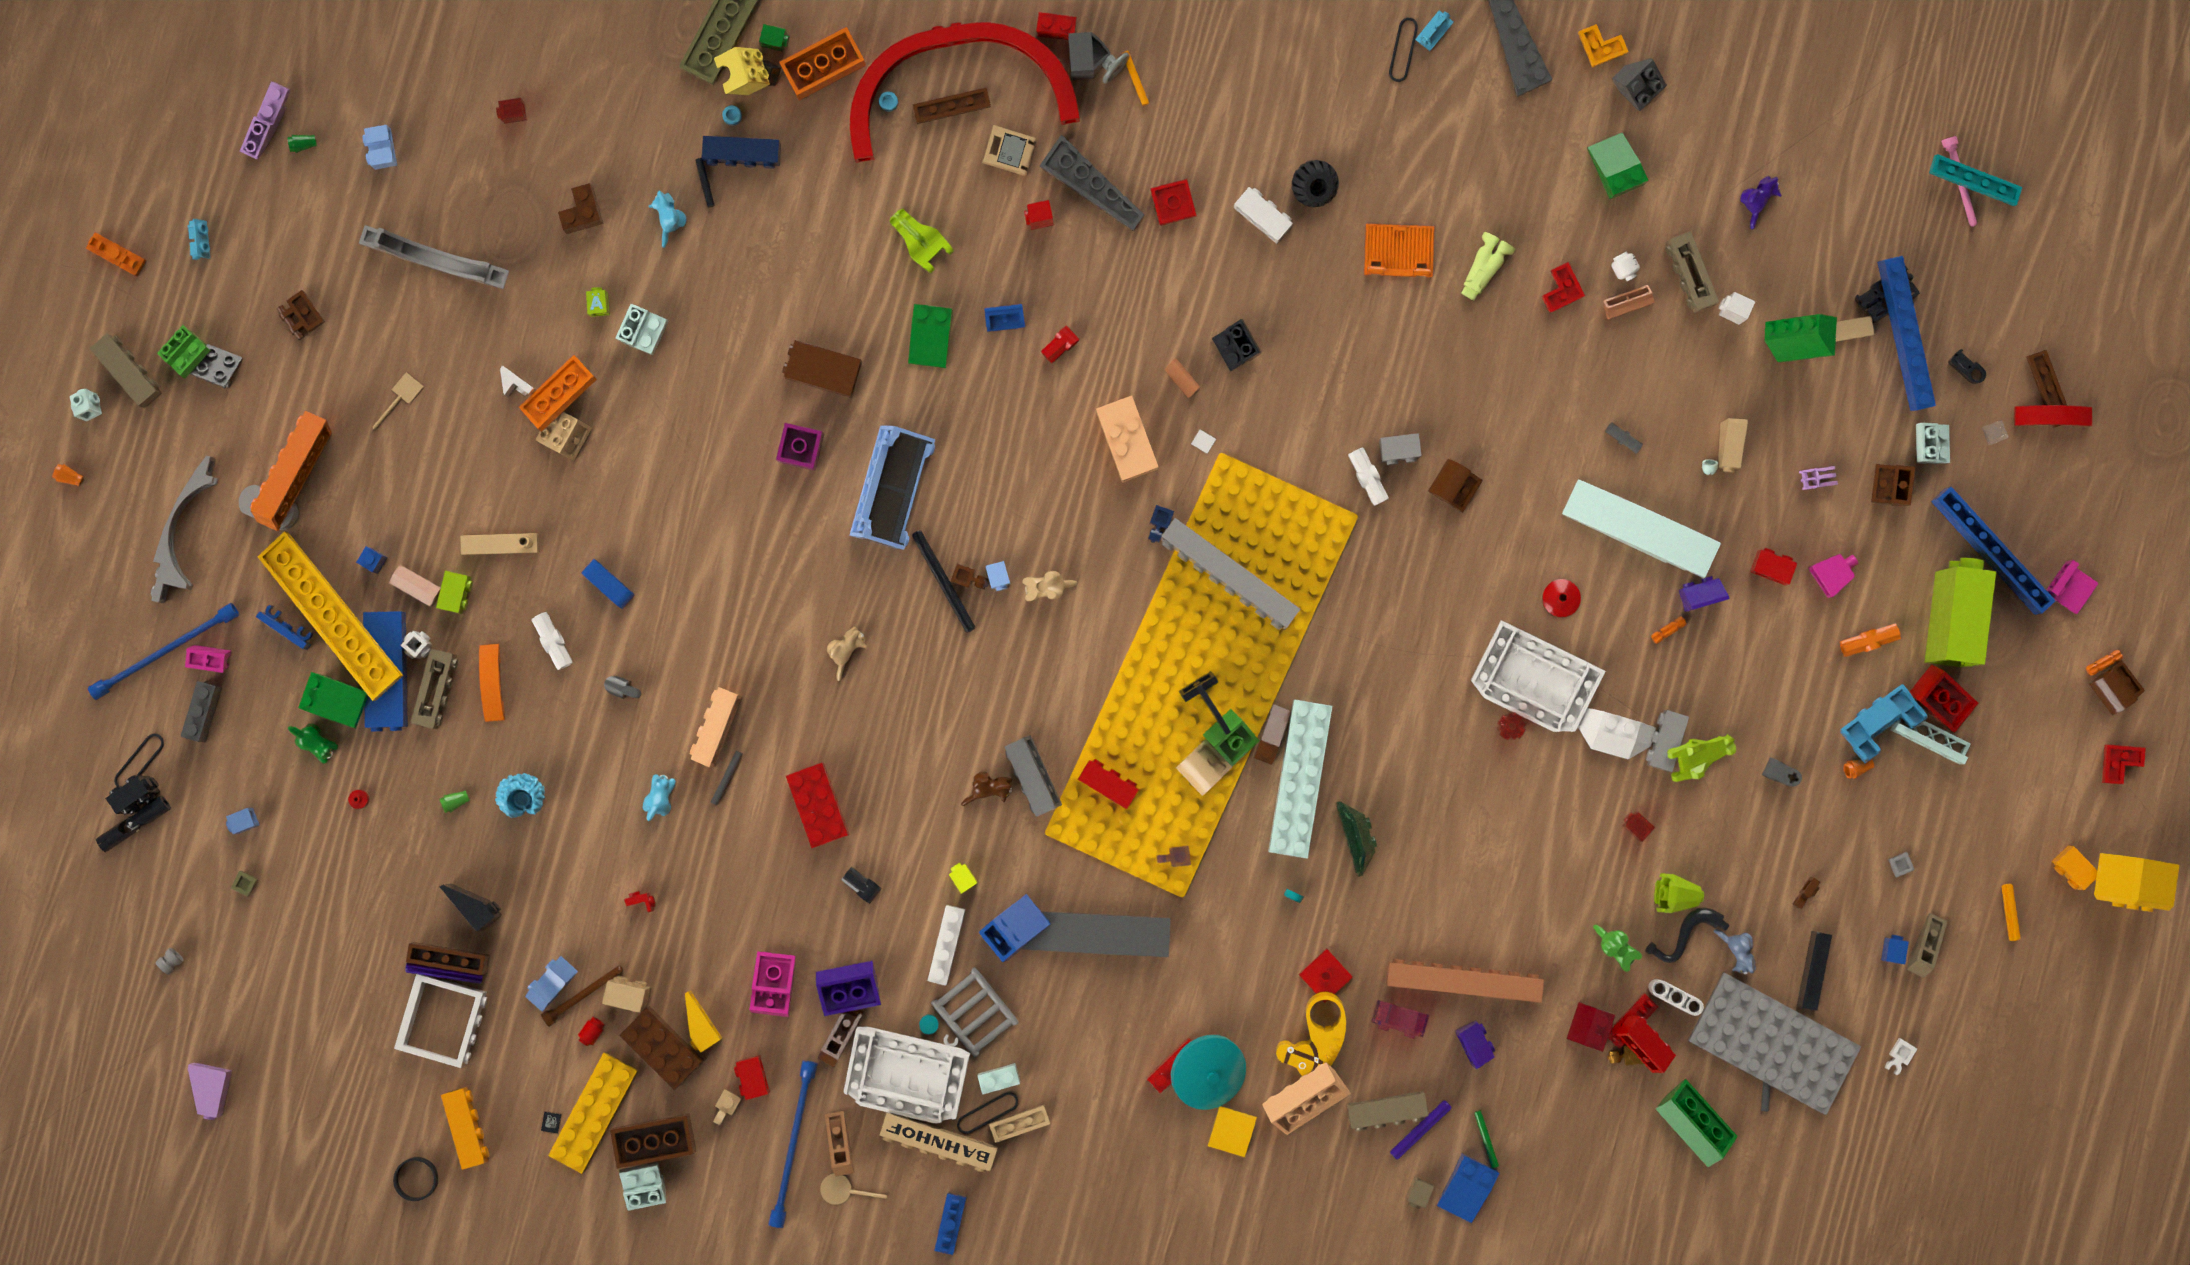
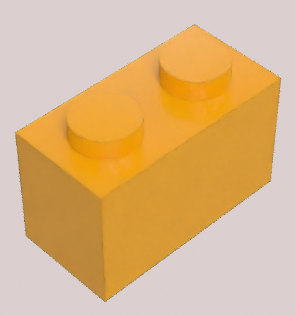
(2075, 867)

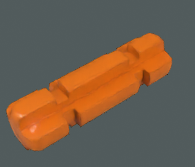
(1668, 630)
(2104, 662)

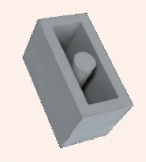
(1400, 448)

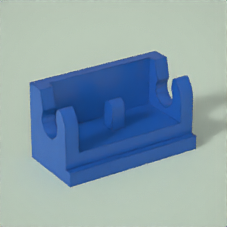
(1004, 317)

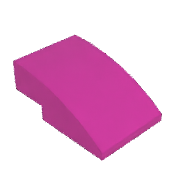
(772, 984)

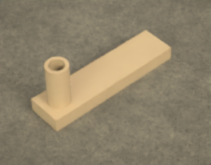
(1854, 329)
(499, 544)

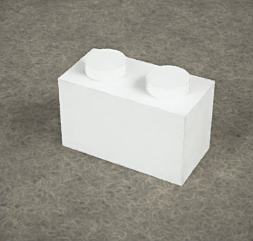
(1736, 308)

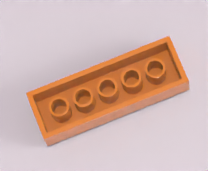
(291, 470)

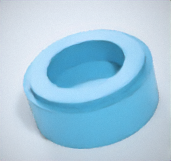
(888, 101)
(732, 115)

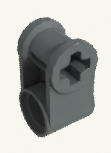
(1779, 772)

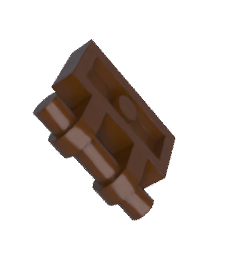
(304, 310)

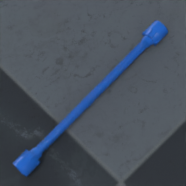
(102, 687)
(778, 1215)

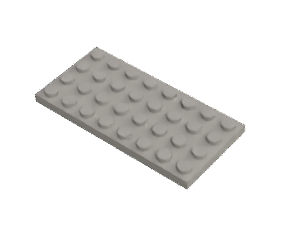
(1774, 1043)

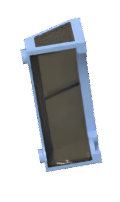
(891, 486)

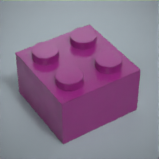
(800, 446)

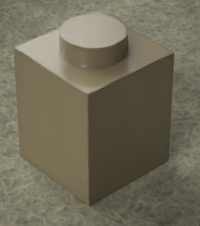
(1419, 1193)

